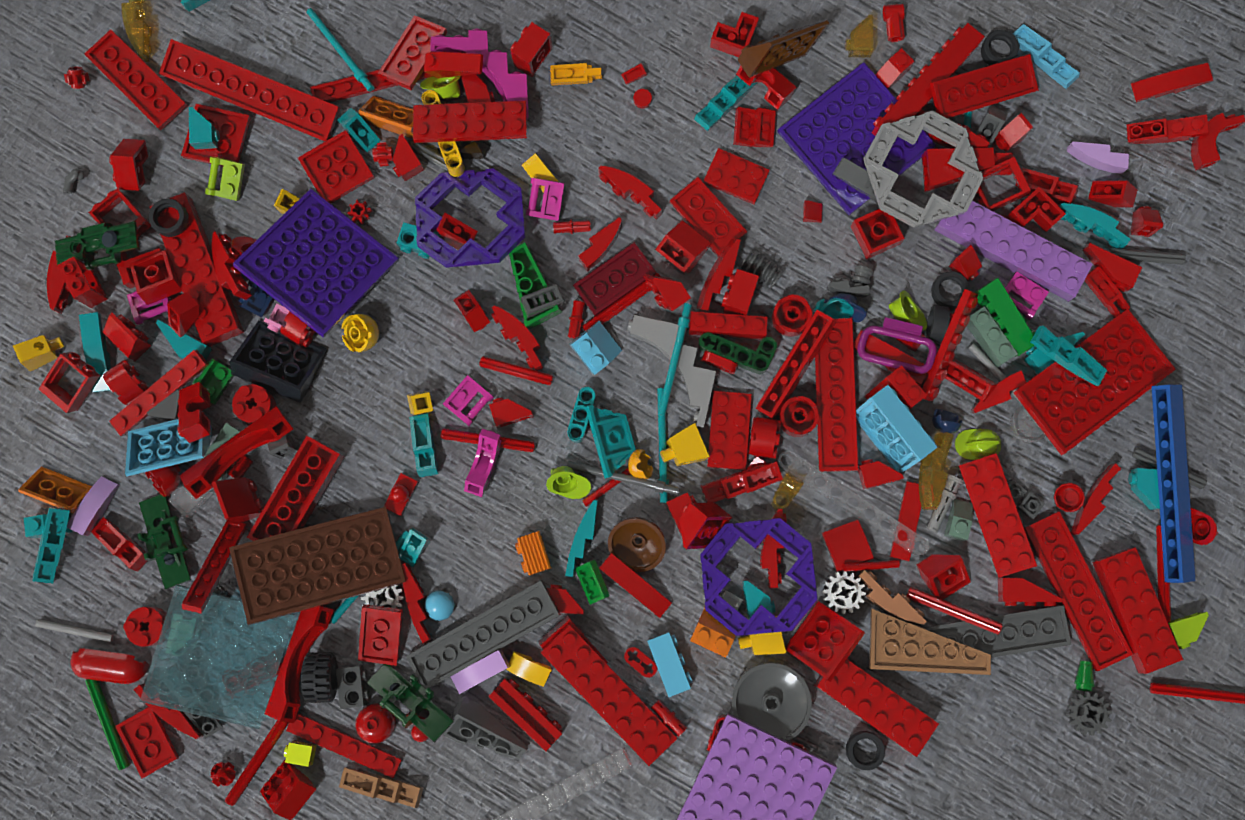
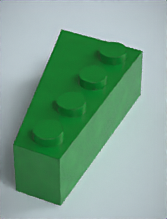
(530, 279)
(1006, 315)

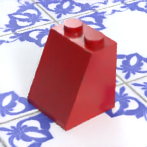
(905, 386)

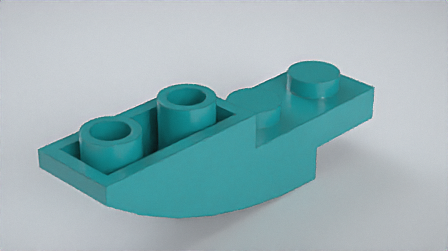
(1087, 218)

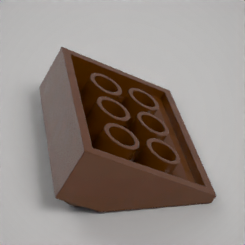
(780, 49)

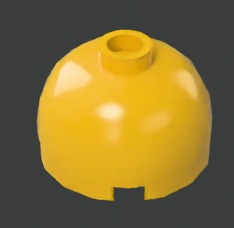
(360, 332)

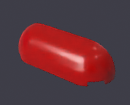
(107, 666)

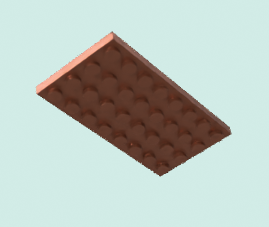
(316, 565)

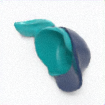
(841, 306)

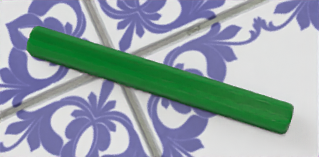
(107, 724)

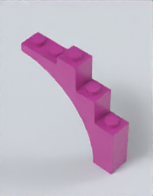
(510, 86)

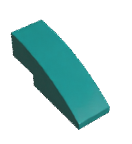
(423, 445)

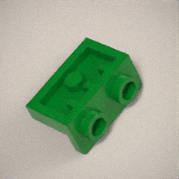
(215, 379)
(592, 582)

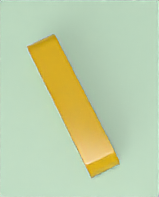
(452, 156)

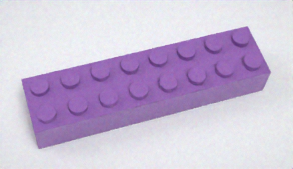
(1017, 250)

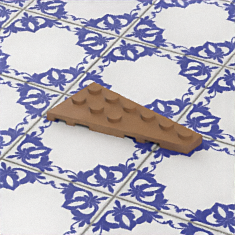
(912, 648)

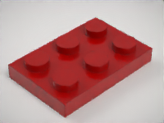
(736, 176)
(380, 634)
(147, 742)

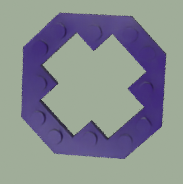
(471, 252)
(801, 572)

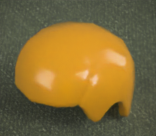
(638, 464)

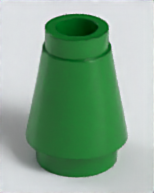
(1084, 679)

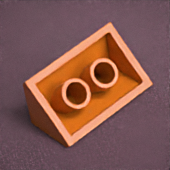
(388, 116)
(55, 489)

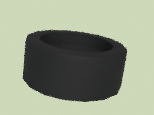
(1005, 36)
(178, 228)
(938, 299)
(937, 323)
(865, 765)

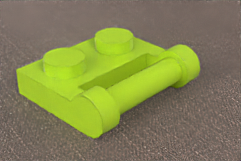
(230, 181)

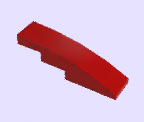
(1172, 81)
(722, 267)
(880, 348)
(742, 482)
(1092, 506)
(635, 585)
(413, 596)
(175, 718)

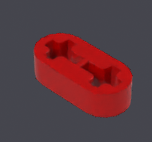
(719, 362)
(637, 666)

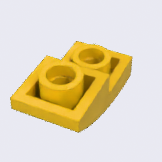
(537, 168)
(528, 669)

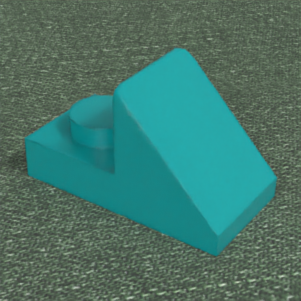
(413, 547)

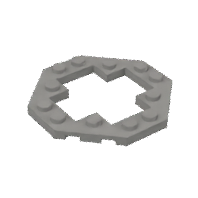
(961, 158)

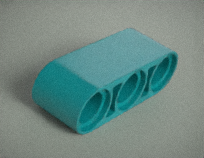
(576, 423)

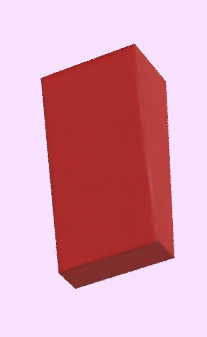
(634, 74)
(240, 467)

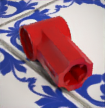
(893, 16)

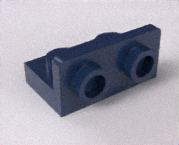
(257, 302)

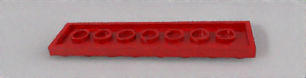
(837, 400)
(1079, 591)
(608, 695)

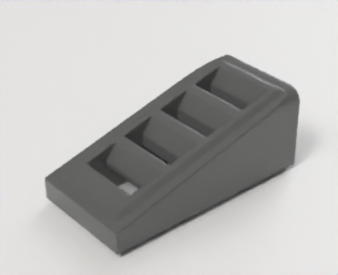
(544, 306)

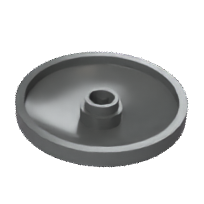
(773, 700)

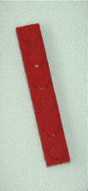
(951, 339)
(161, 389)
(213, 567)
(345, 745)

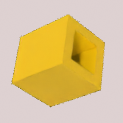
(420, 402)

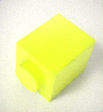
(300, 753)

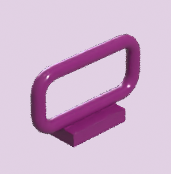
(903, 331)

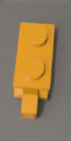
(574, 74)

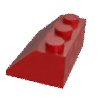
(701, 524)

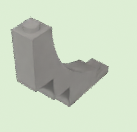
(697, 380)

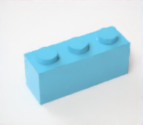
(670, 664)

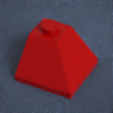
(943, 574)

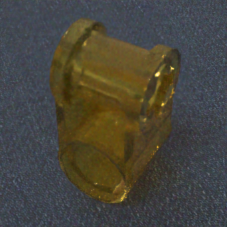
(788, 490)

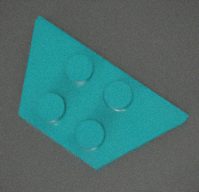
(611, 438)

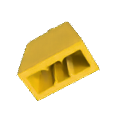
(37, 351)
(685, 447)
(763, 643)

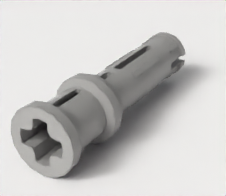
(948, 495)

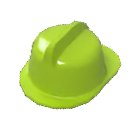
(445, 87)
(906, 310)
(977, 443)
(568, 483)

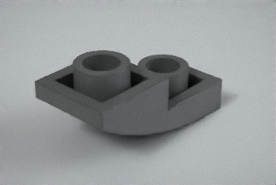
(839, 286)
(1025, 501)

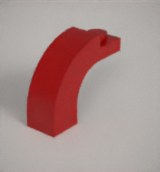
(1204, 149)

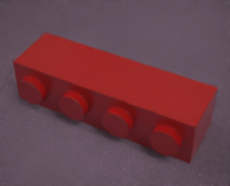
(728, 325)

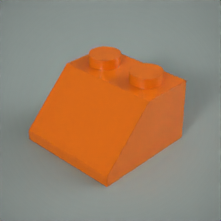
(712, 634)

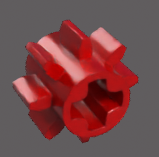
(76, 77)
(382, 154)
(355, 210)
(223, 774)

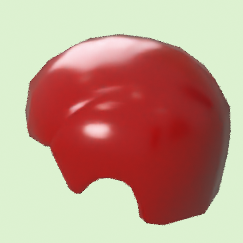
(1069, 497)

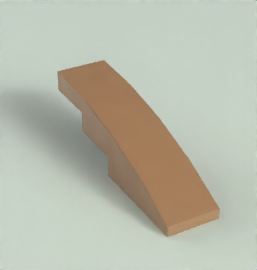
(381, 787)

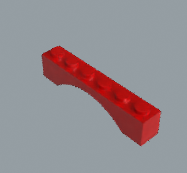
(264, 430)
(285, 695)

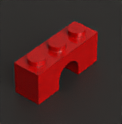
(778, 86)
(192, 421)

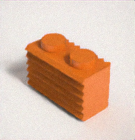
(533, 553)

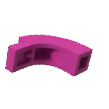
(484, 463)

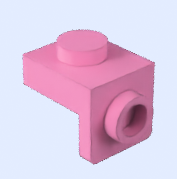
(277, 318)

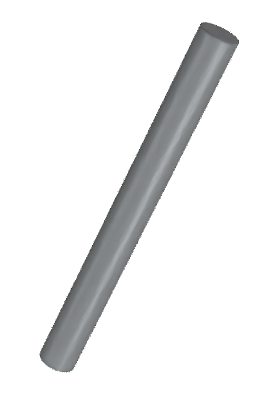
(988, 364)
(74, 630)

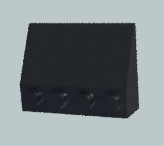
(277, 362)

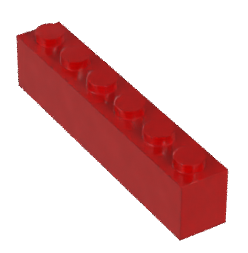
(796, 364)

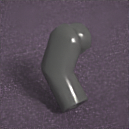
(70, 179)

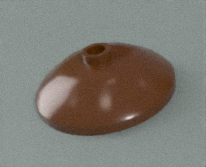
(637, 554)

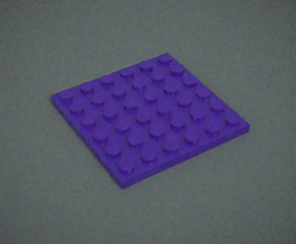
(840, 127)
(316, 262)

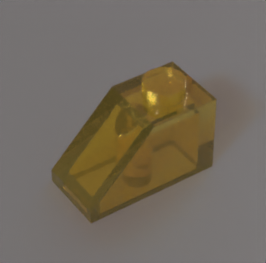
(861, 39)

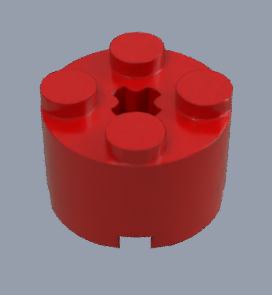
(781, 315)
(297, 330)
(125, 382)
(248, 395)
(808, 412)
(764, 437)
(136, 625)

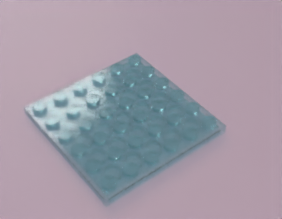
(216, 661)

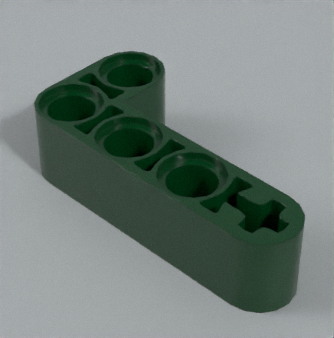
(735, 349)

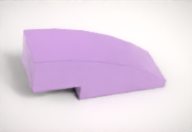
(1099, 156)
(92, 506)
(480, 671)

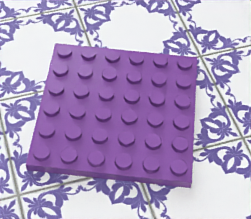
(756, 778)

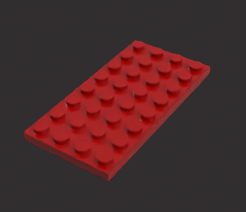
(1074, 408)

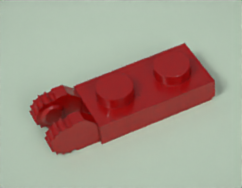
(1106, 291)

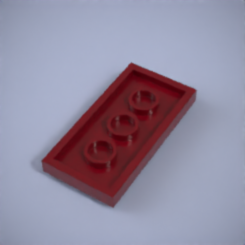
(614, 279)

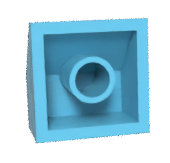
(595, 347)

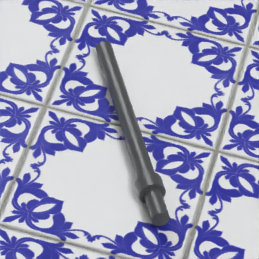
(659, 486)

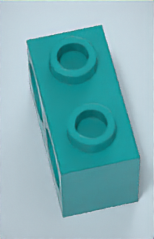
(411, 230)

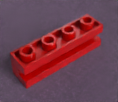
(526, 714)

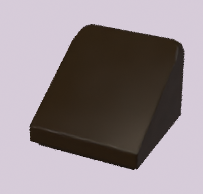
(471, 151)

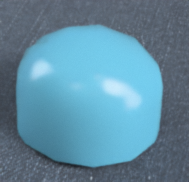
(439, 605)

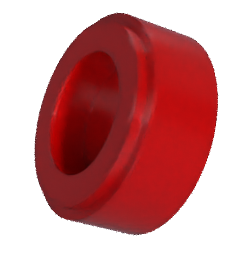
(642, 98)

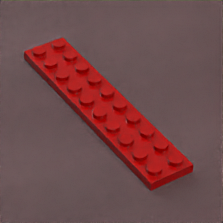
(249, 90)

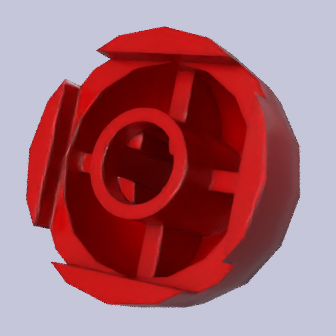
(165, 479)
(375, 723)

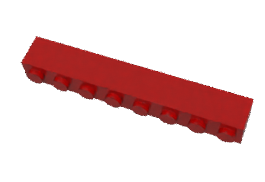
(942, 67)

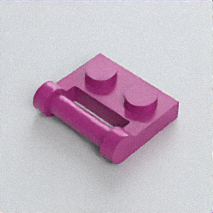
(551, 199)
(1027, 291)
(137, 304)
(463, 395)

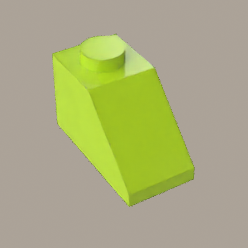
(1188, 628)

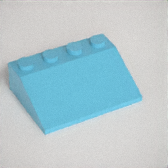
(894, 430)
(161, 447)

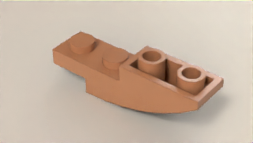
(897, 605)

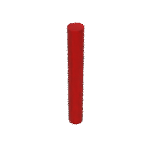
(602, 490)
(871, 565)

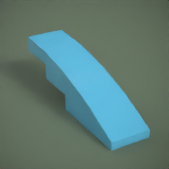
(1045, 57)

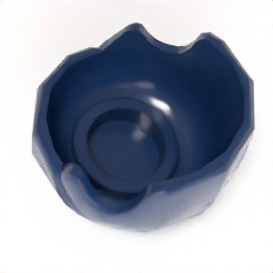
(946, 421)

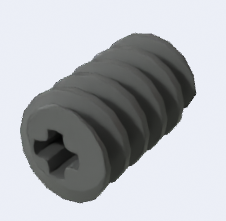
(762, 269)

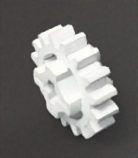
(846, 601)
(393, 602)

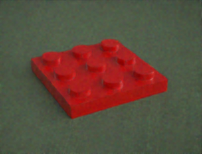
(232, 131)
(336, 167)
(824, 641)

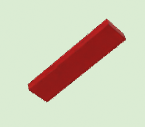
(908, 516)

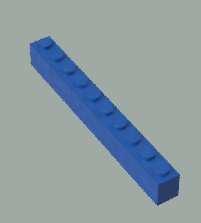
(1173, 484)

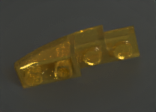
(137, 28)
(931, 477)

